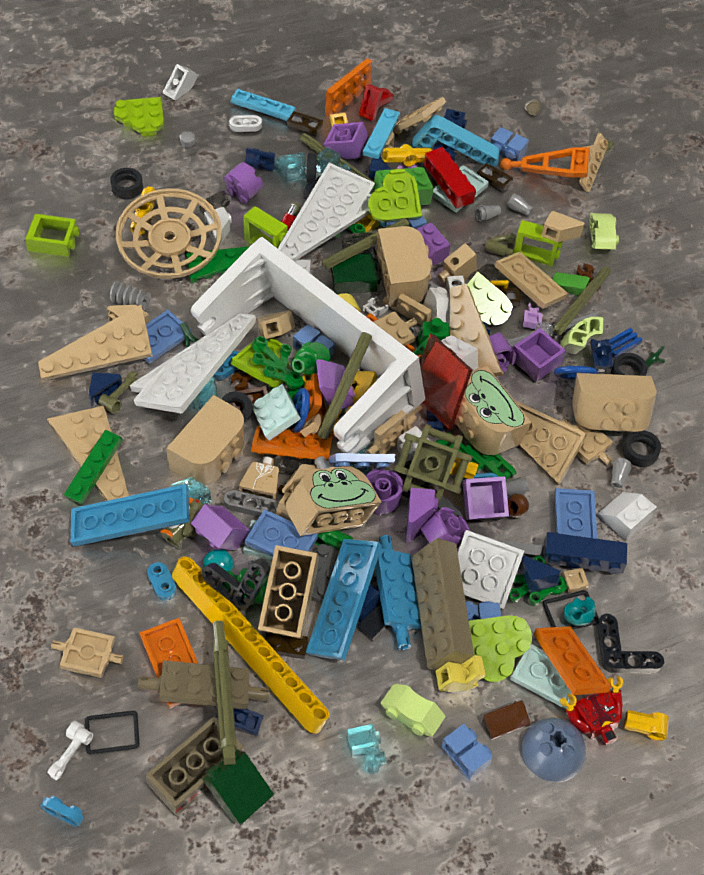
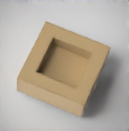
(312, 425)
(575, 580)

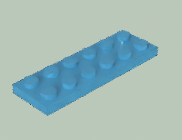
(130, 515)
(344, 599)

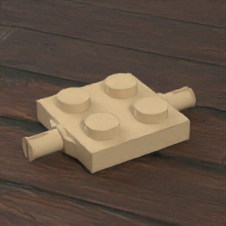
(397, 328)
(387, 434)
(593, 446)
(87, 652)

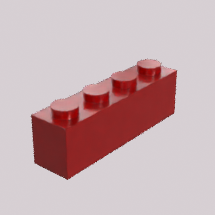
(449, 177)

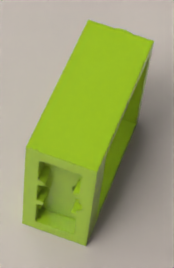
(258, 220)
(51, 246)
(533, 253)

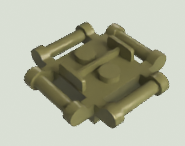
(433, 461)

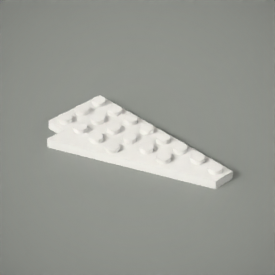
(332, 206)
(183, 376)

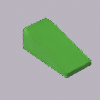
(571, 283)

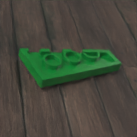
(220, 262)

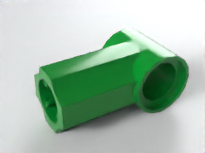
(332, 538)

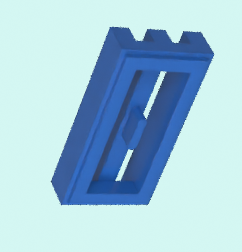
(622, 338)

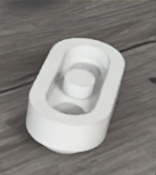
(245, 123)

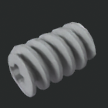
(126, 296)

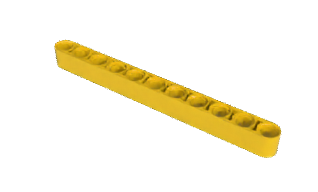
(252, 647)

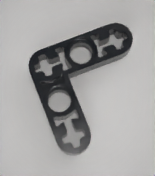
(238, 588)
(617, 654)

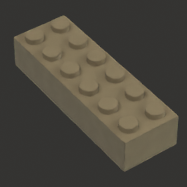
(442, 604)

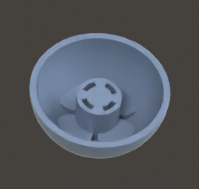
(550, 758)

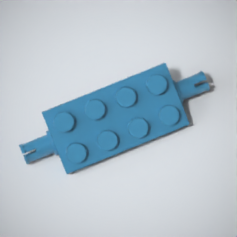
(397, 591)

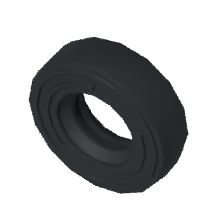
(311, 167)
(243, 399)

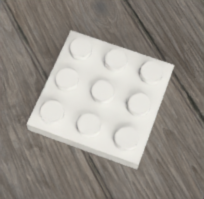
(487, 567)

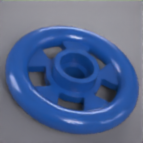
(571, 371)
(301, 402)

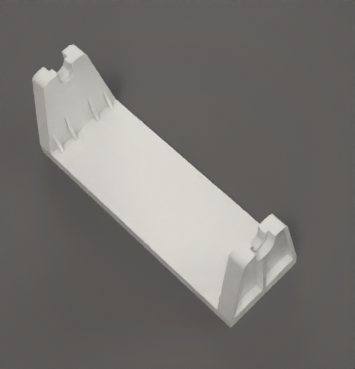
(269, 273)

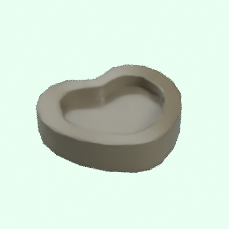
(533, 107)

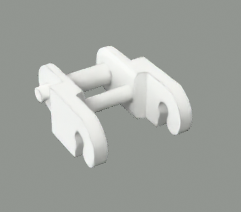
(378, 311)

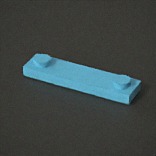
(262, 104)
(381, 133)

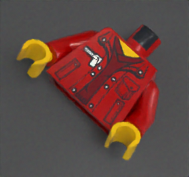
(597, 713)

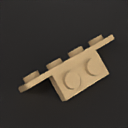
(596, 155)
(411, 309)

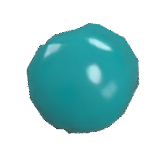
(220, 557)
(580, 611)

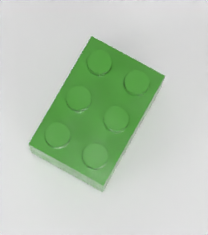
(424, 185)

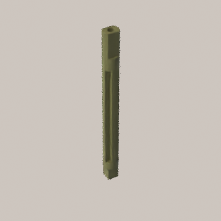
(224, 694)

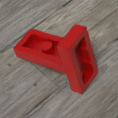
(373, 99)

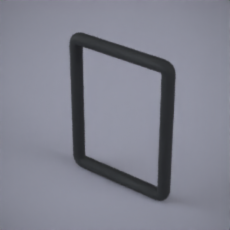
(545, 602)
(110, 715)

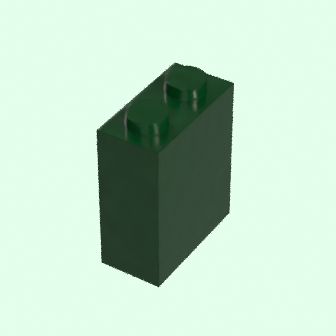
(355, 275)
(238, 787)

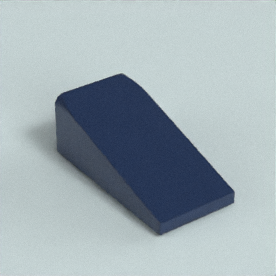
(247, 721)

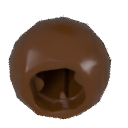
(517, 505)

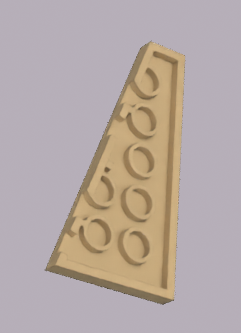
(468, 327)
(111, 344)
(80, 434)
(550, 442)

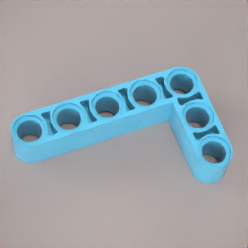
(457, 138)

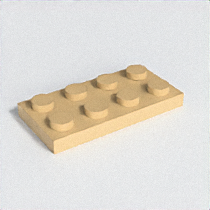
(418, 116)
(531, 280)

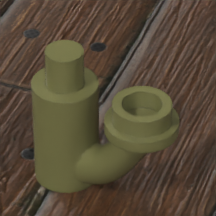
(494, 245)

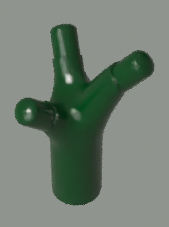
(188, 335)
(654, 357)

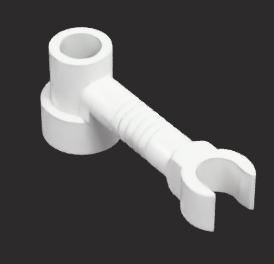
(79, 735)

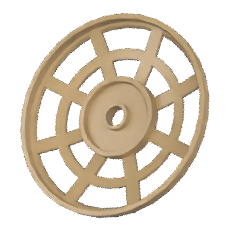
(168, 227)

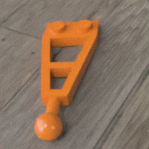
(578, 167)

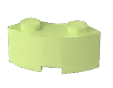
(603, 231)
(581, 333)
(412, 710)

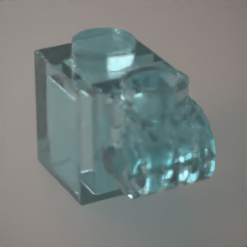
(329, 156)
(366, 742)

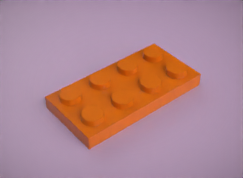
(348, 87)
(292, 445)
(169, 644)
(572, 660)

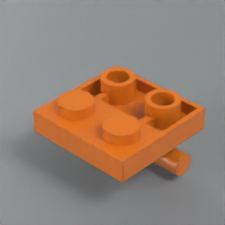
(317, 404)

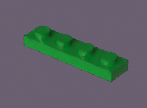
(93, 467)

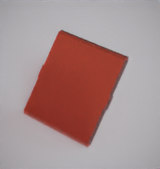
(444, 380)

